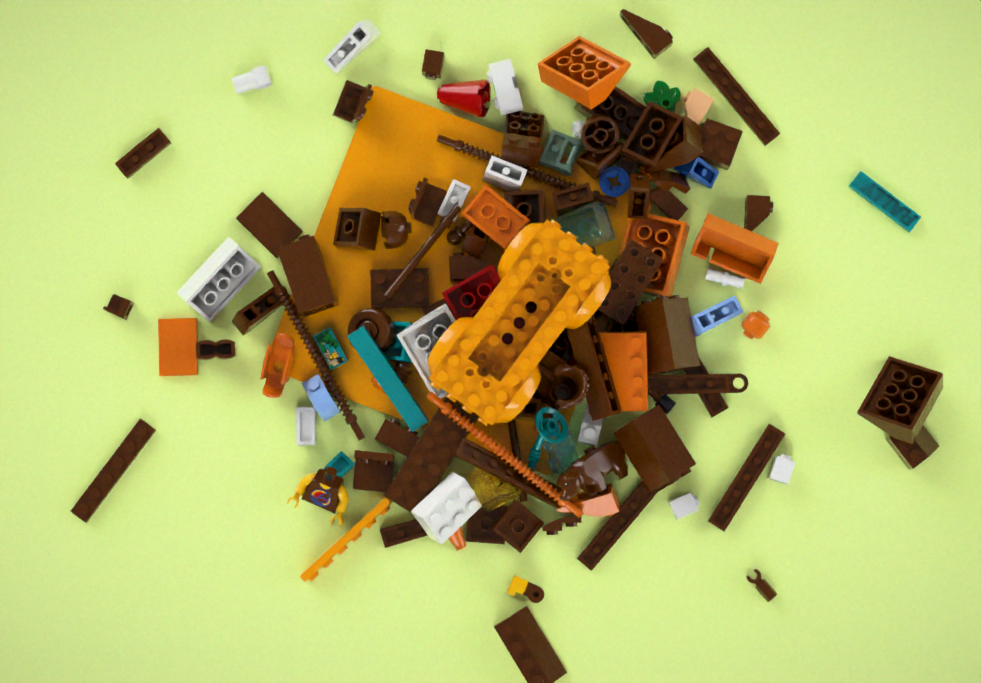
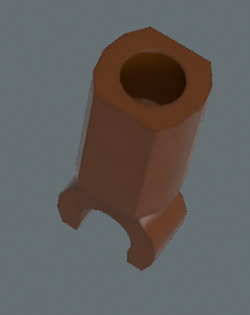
(762, 586)

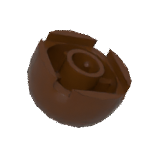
(599, 133)
(394, 229)

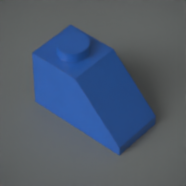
(699, 172)

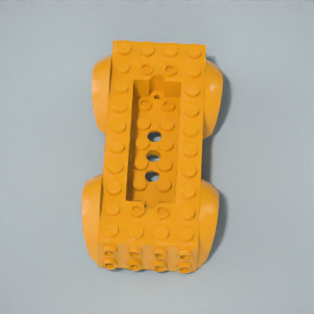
(536, 267)

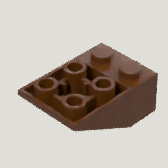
(522, 138)

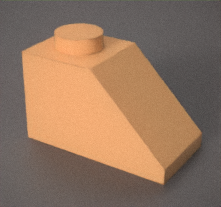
(697, 105)

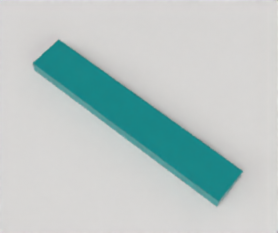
(388, 378)

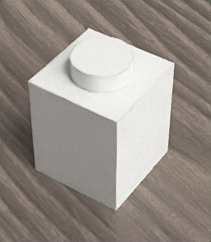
(781, 469)
(684, 505)

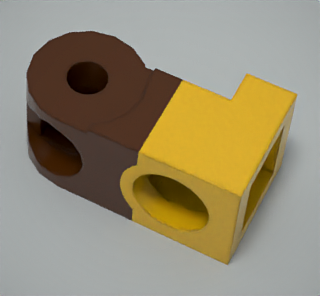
(524, 587)

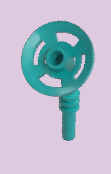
(549, 428)

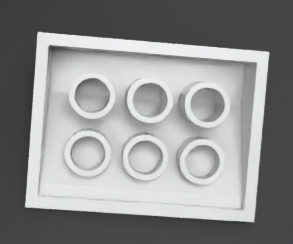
(421, 338)

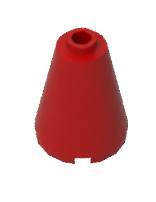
(466, 96)

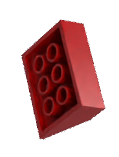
(470, 294)

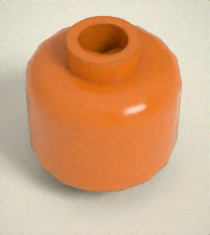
(755, 325)

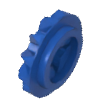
(605, 184)

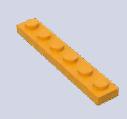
(340, 546)

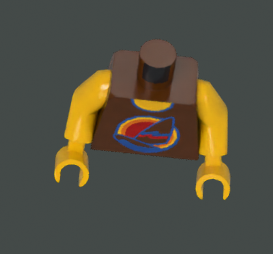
(325, 491)

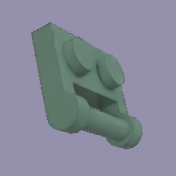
(554, 151)

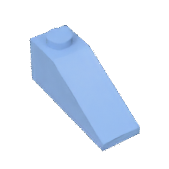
(716, 315)

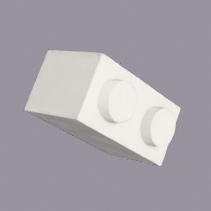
(504, 174)

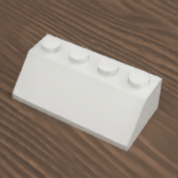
(218, 279)

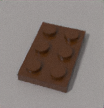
(411, 293)

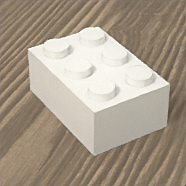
(446, 508)

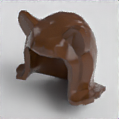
(568, 386)

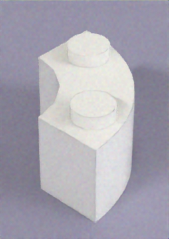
(505, 87)

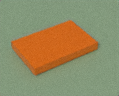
(495, 216)
(178, 346)

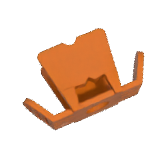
(283, 352)

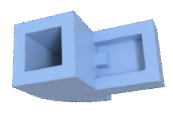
(320, 398)

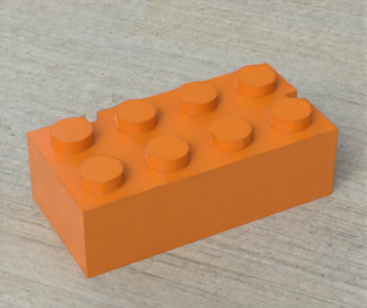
(734, 248)

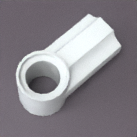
(256, 79)

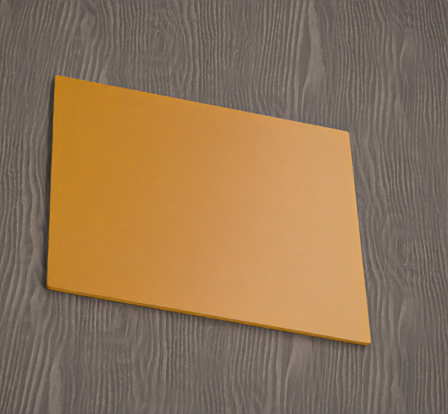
(380, 172)

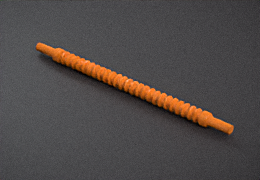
(446, 408)

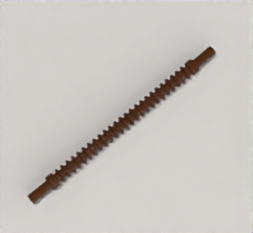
(460, 146)
(281, 292)

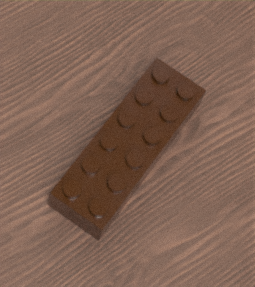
(428, 459)

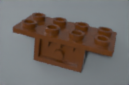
(629, 279)

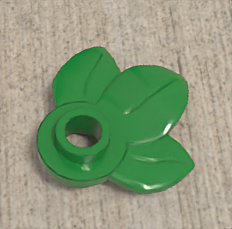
(663, 95)

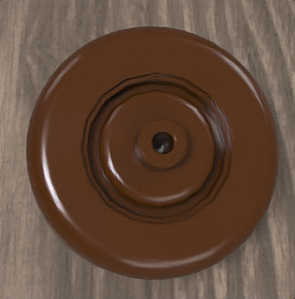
(377, 324)

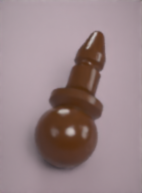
(455, 236)

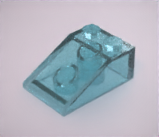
(588, 224)

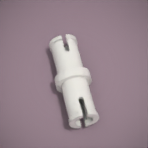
(725, 278)

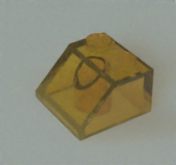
(491, 490)

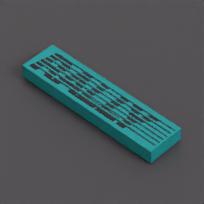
(884, 201)

